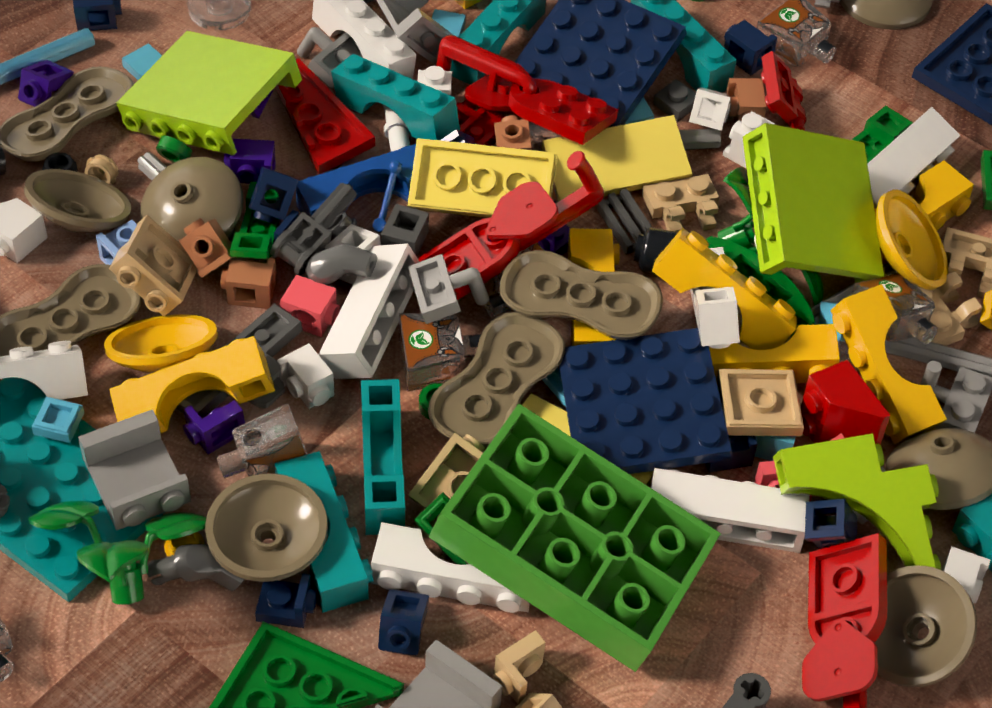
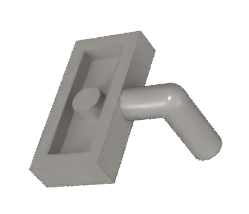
(332, 54)
(436, 287)
(965, 399)

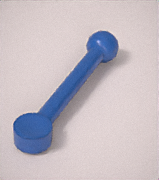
(395, 168)

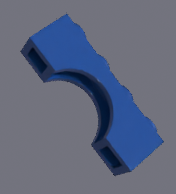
(364, 178)

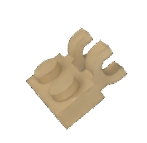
(680, 196)
(969, 251)
(949, 323)

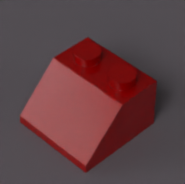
(839, 403)

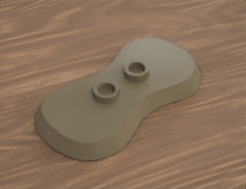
(78, 102)
(551, 286)
(81, 307)
(508, 361)

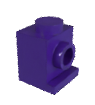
(250, 158)

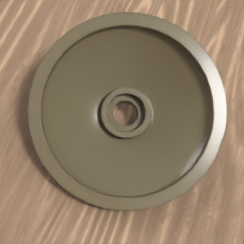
(888, 13)
(210, 195)
(77, 200)
(955, 457)
(261, 510)
(917, 600)

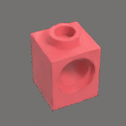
(311, 304)

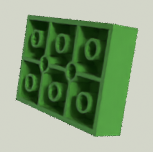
(575, 536)

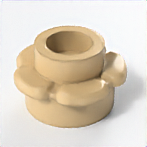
(102, 168)

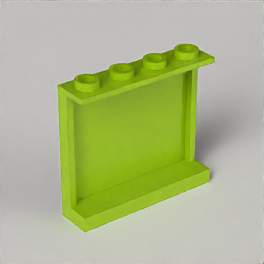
(205, 89)
(811, 203)

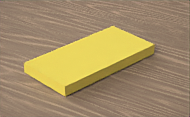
(624, 156)
(473, 176)

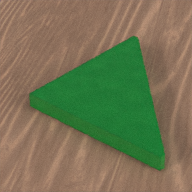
(295, 673)

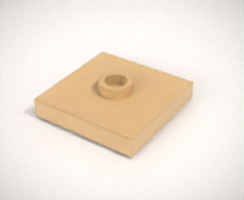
(760, 402)

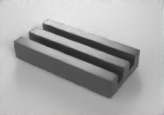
(629, 215)

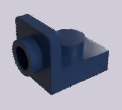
(286, 602)
(402, 622)

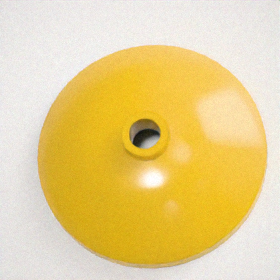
(910, 240)
(160, 341)

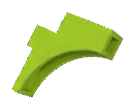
(853, 472)

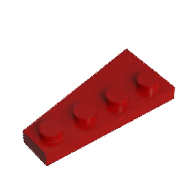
(324, 122)

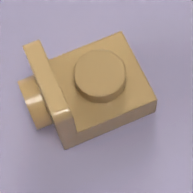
(519, 662)

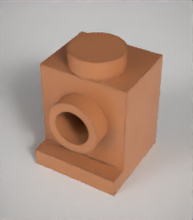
(746, 96)
(513, 133)
(218, 245)
(250, 283)

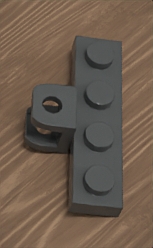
(273, 332)

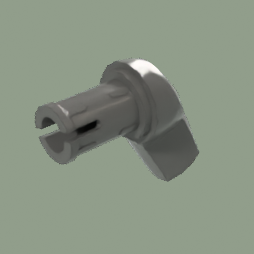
(338, 261)
(192, 564)

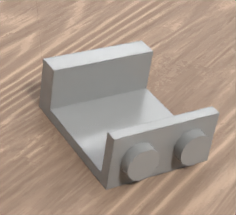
(414, 26)
(133, 470)
(449, 683)

